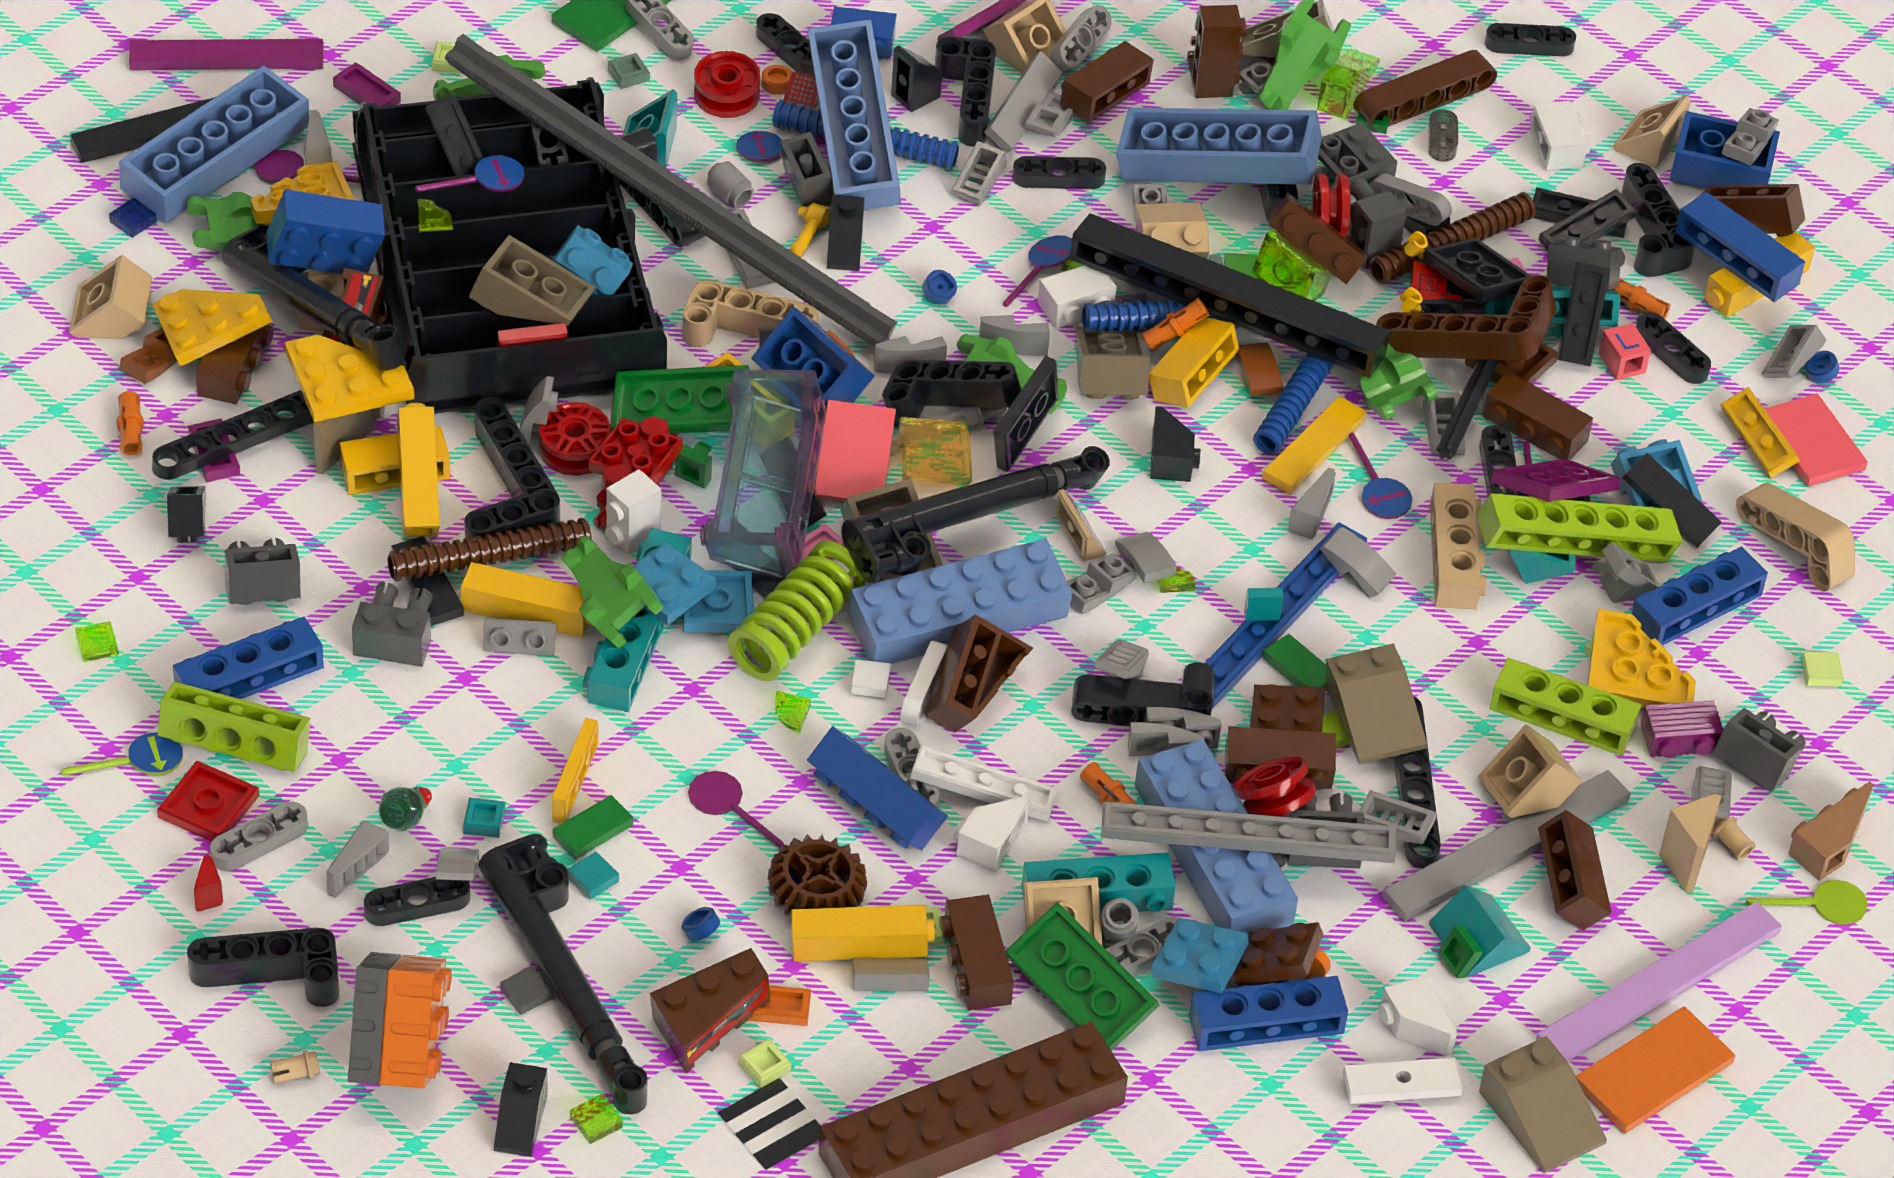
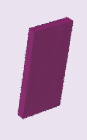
(1556, 479)

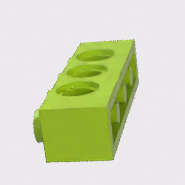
(1565, 706)
(233, 726)

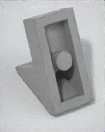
(1626, 575)

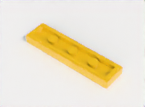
(1314, 445)

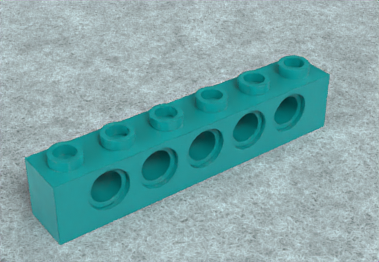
(620, 671)

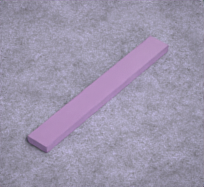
(1661, 981)

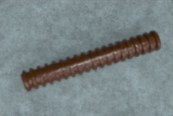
(1477, 225)
(488, 549)

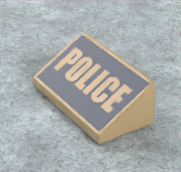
(1078, 527)

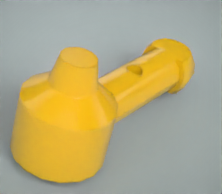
(815, 218)

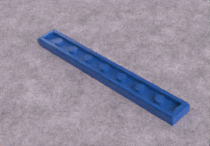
(1250, 639)

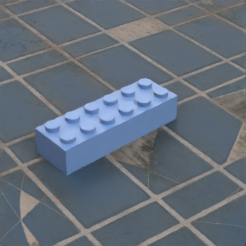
(854, 113)
(214, 143)
(1219, 145)
(1003, 587)
(1236, 886)

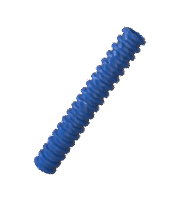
(903, 142)
(1128, 315)
(1291, 404)

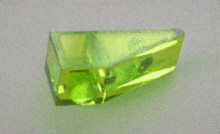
(1345, 82)

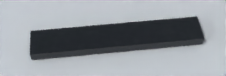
(128, 134)

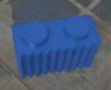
(882, 22)

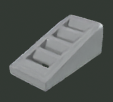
(317, 145)
(985, 154)
(1794, 350)
(1444, 402)
(1311, 507)
(1123, 659)
(1713, 781)
(1390, 806)
(359, 854)

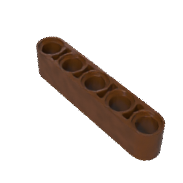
(1426, 88)

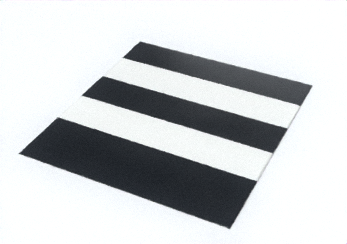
(772, 1123)

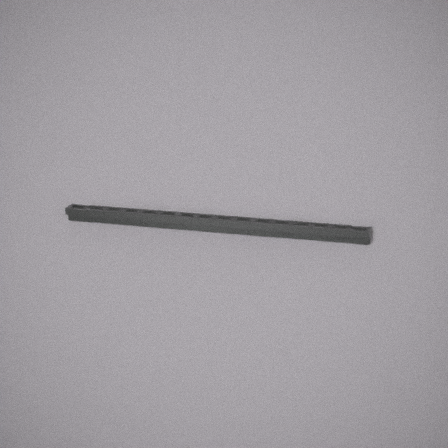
(670, 191)

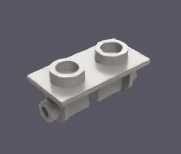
(519, 636)

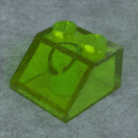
(1290, 268)

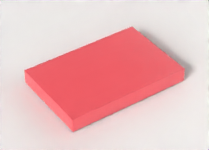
(1817, 439)
(854, 450)

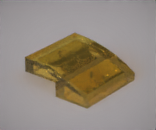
(935, 451)

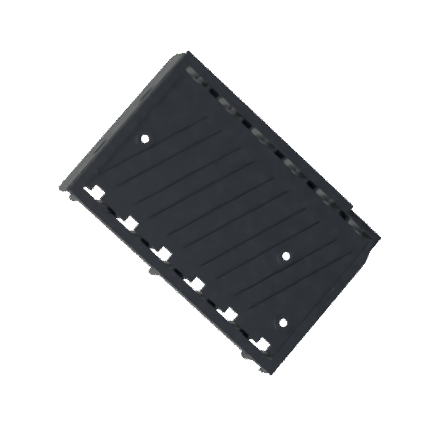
(431, 273)

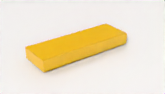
(1759, 432)
(575, 770)

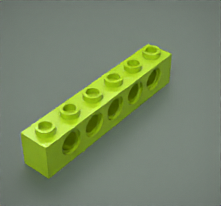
(1577, 527)

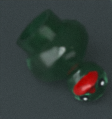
(404, 806)

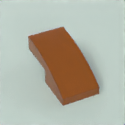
(151, 359)
(1259, 369)

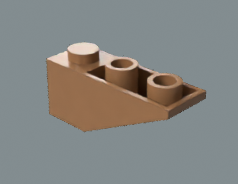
(1827, 839)

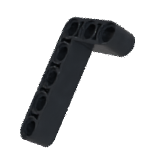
(532, 493)

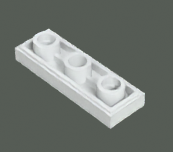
(1402, 1080)

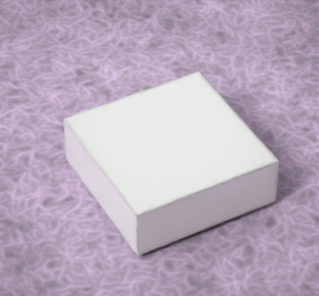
(870, 678)

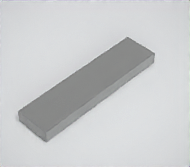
(1029, 90)

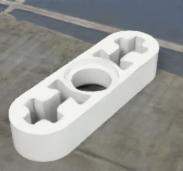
(923, 684)

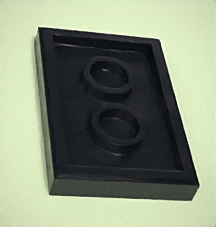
(1476, 269)
(1026, 414)

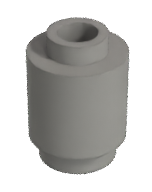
(730, 184)
(1119, 910)

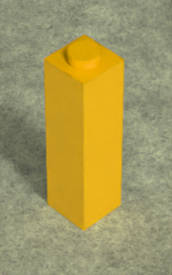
(1730, 293)
(418, 470)
(523, 597)
(861, 933)

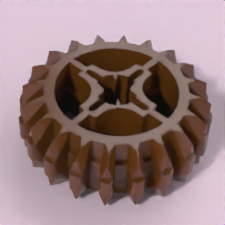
(816, 867)

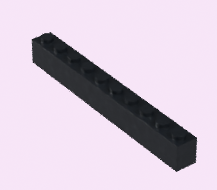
(1230, 295)

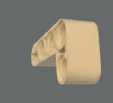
(733, 309)
(1804, 528)

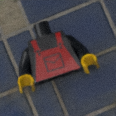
(1429, 289)

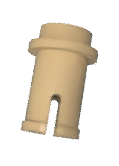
(1733, 837)
(296, 1066)

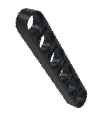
(237, 427)
(1421, 781)

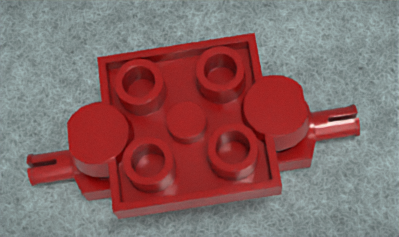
(632, 448)

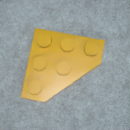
(312, 178)
(207, 320)
(343, 378)
(1634, 665)

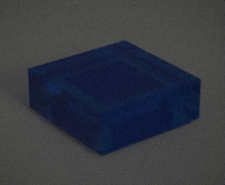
(132, 217)

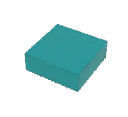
(1263, 604)
(484, 817)
(593, 875)

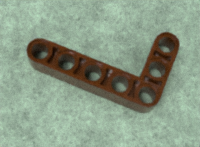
(1477, 335)

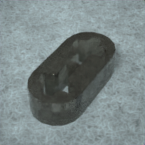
(1437, 134)

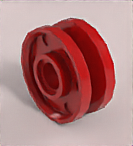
(727, 84)
(1332, 203)
(572, 437)
(1276, 787)

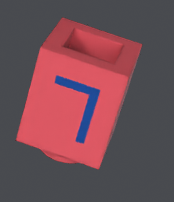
(1624, 351)

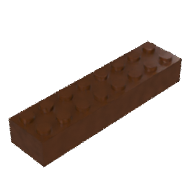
(978, 1110)

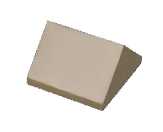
(1654, 131)
(1688, 838)

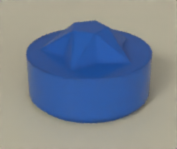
(939, 287)
(1822, 367)
(700, 923)

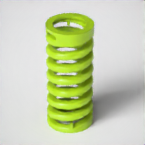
(828, 581)

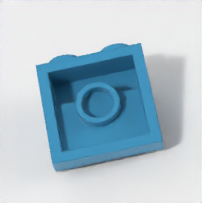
(594, 261)
(1668, 455)

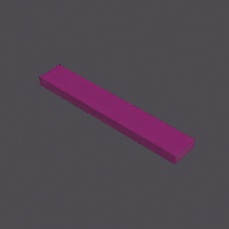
(226, 54)

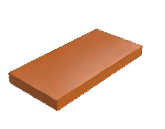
(1654, 1069)

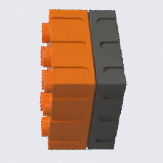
(398, 1019)

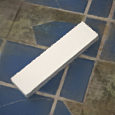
(981, 781)

